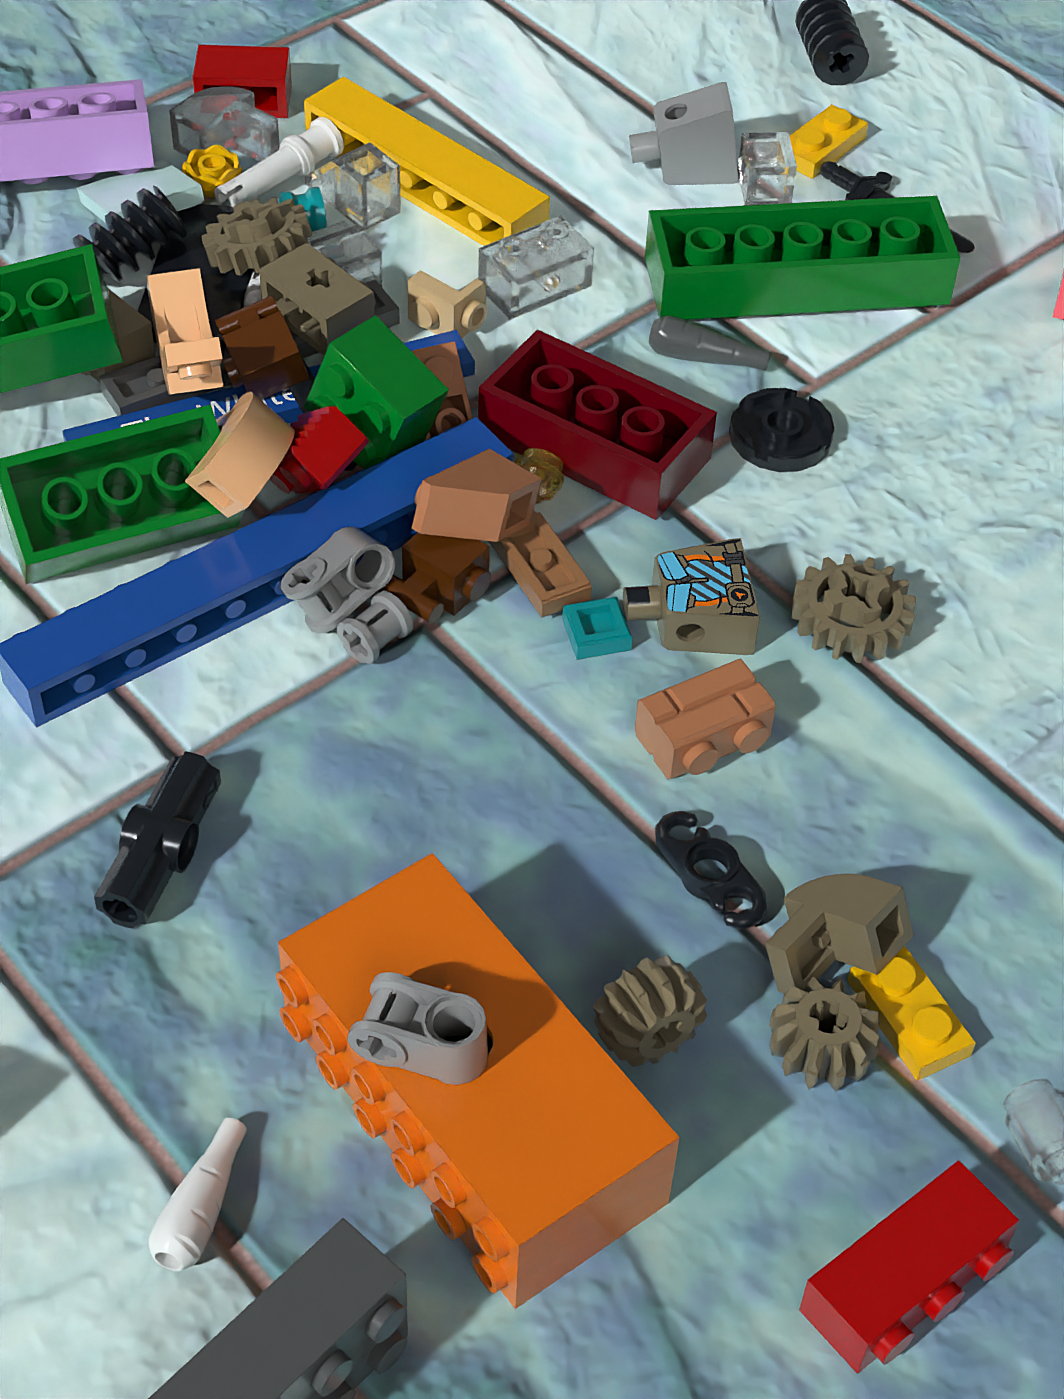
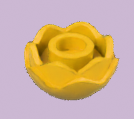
(211, 167)

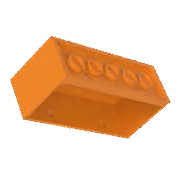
(532, 1155)

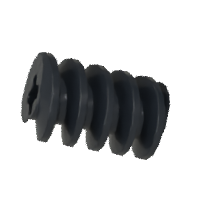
(832, 40)
(133, 233)

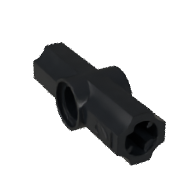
(158, 840)

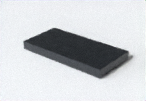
(222, 291)

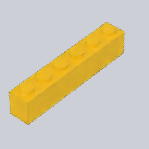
(433, 168)

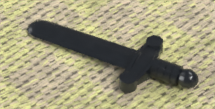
(873, 188)

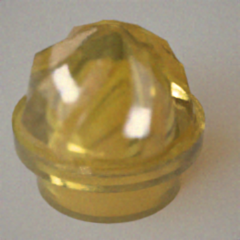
(547, 467)

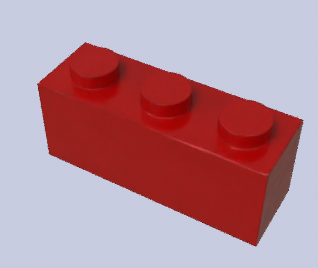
(909, 1268)

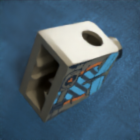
(699, 599)

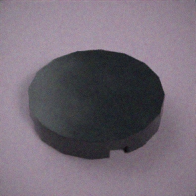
(781, 430)

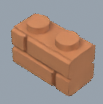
(705, 719)

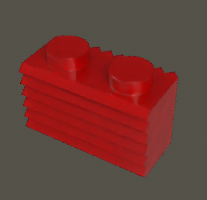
(319, 451)

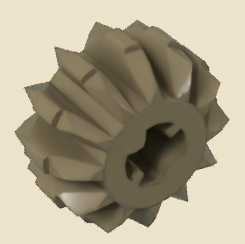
(650, 1011)
(824, 1033)

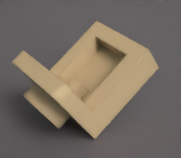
(443, 308)

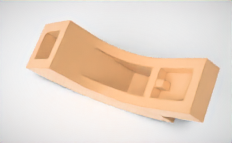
(183, 332)
(242, 456)

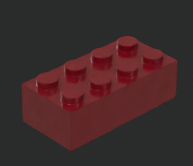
(600, 421)

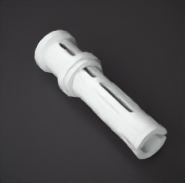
(295, 157)

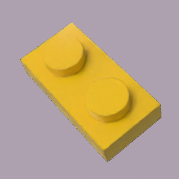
(826, 139)
(913, 1015)

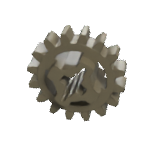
(255, 234)
(853, 608)

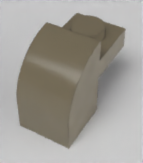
(840, 920)

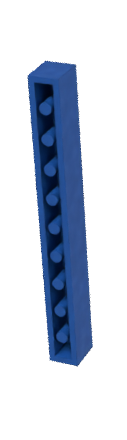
(219, 584)

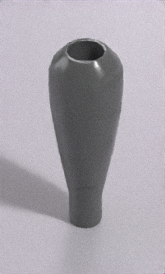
(697, 343)

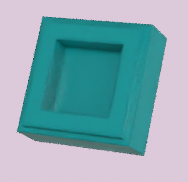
(597, 628)

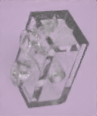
(536, 267)

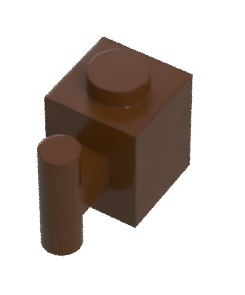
(261, 349)
(440, 575)

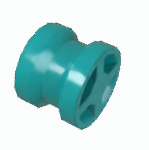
(312, 203)

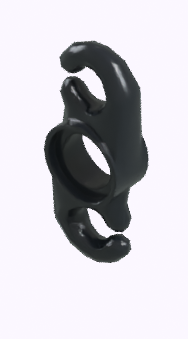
(735, 883)

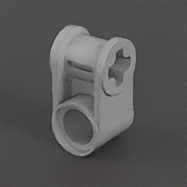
(336, 580)
(410, 1025)

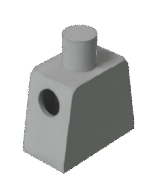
(692, 138)

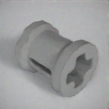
(375, 627)

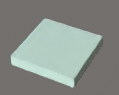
(110, 192)

